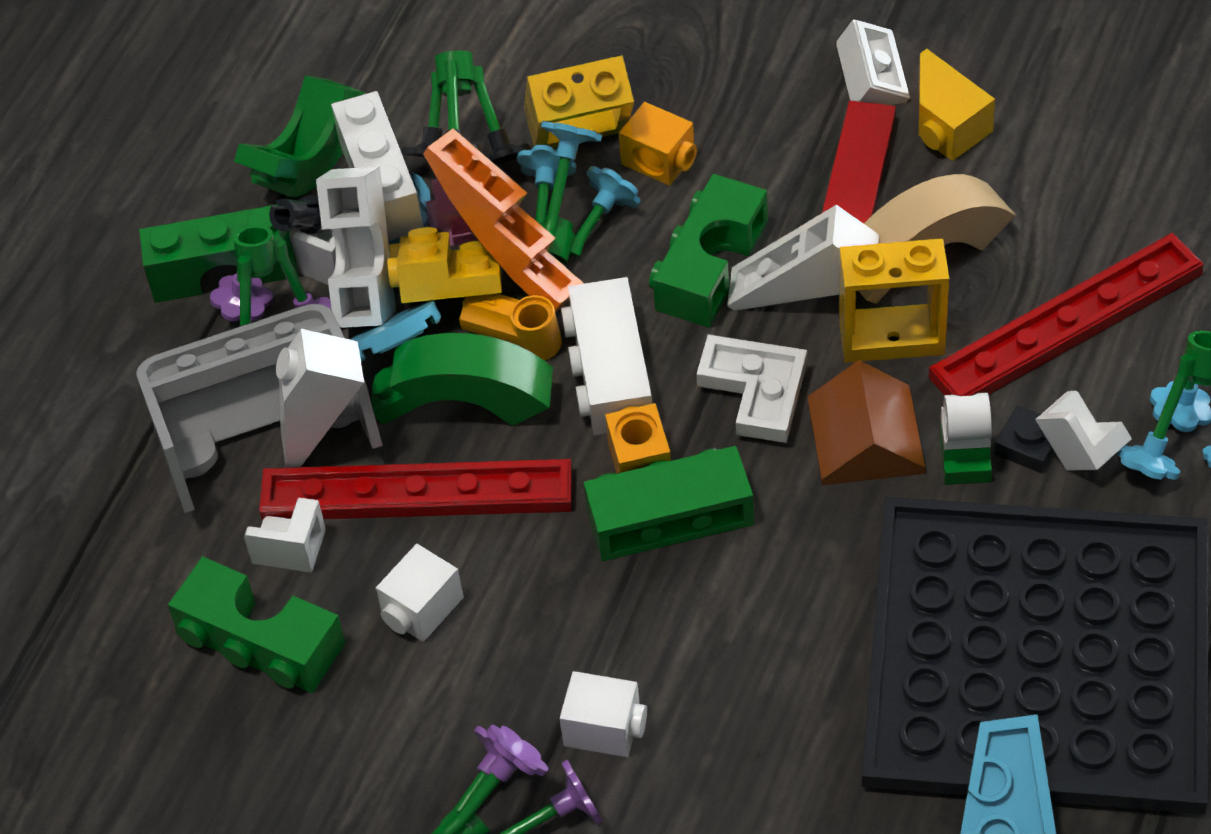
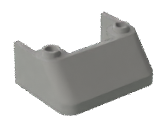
(229, 389)

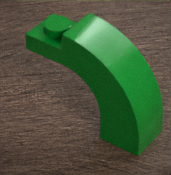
(306, 145)
(464, 369)

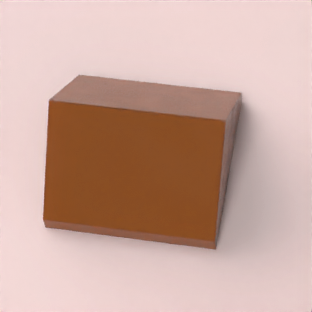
(864, 427)

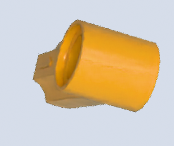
(523, 322)

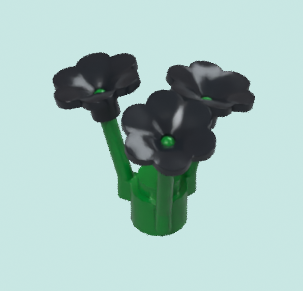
(453, 79)

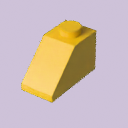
(951, 108)

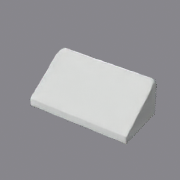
(872, 64)

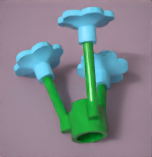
(556, 165)
(1179, 405)

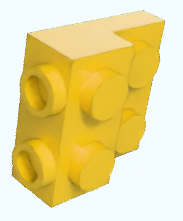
(430, 270)

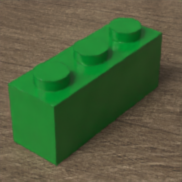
(669, 503)

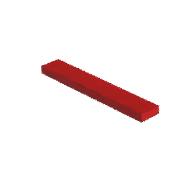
(1067, 319)
(421, 489)

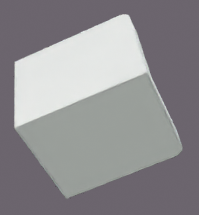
(315, 255)
(1077, 436)
(288, 542)

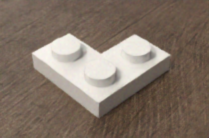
(765, 376)

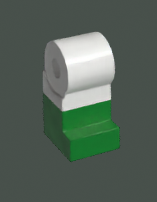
(966, 439)

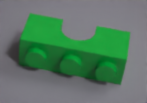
(720, 218)
(183, 251)
(289, 647)

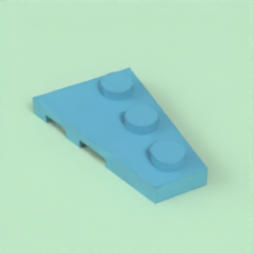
(1009, 780)

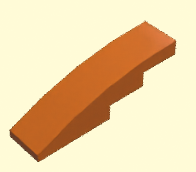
(491, 209)

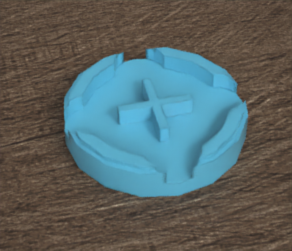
(398, 328)

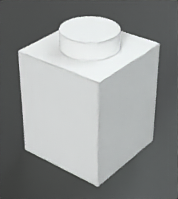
(419, 593)
(602, 714)

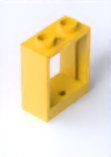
(596, 104)
(918, 327)

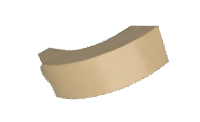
(943, 207)

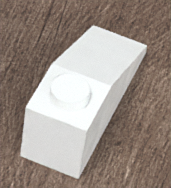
(798, 264)
(315, 385)

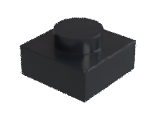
(1024, 441)

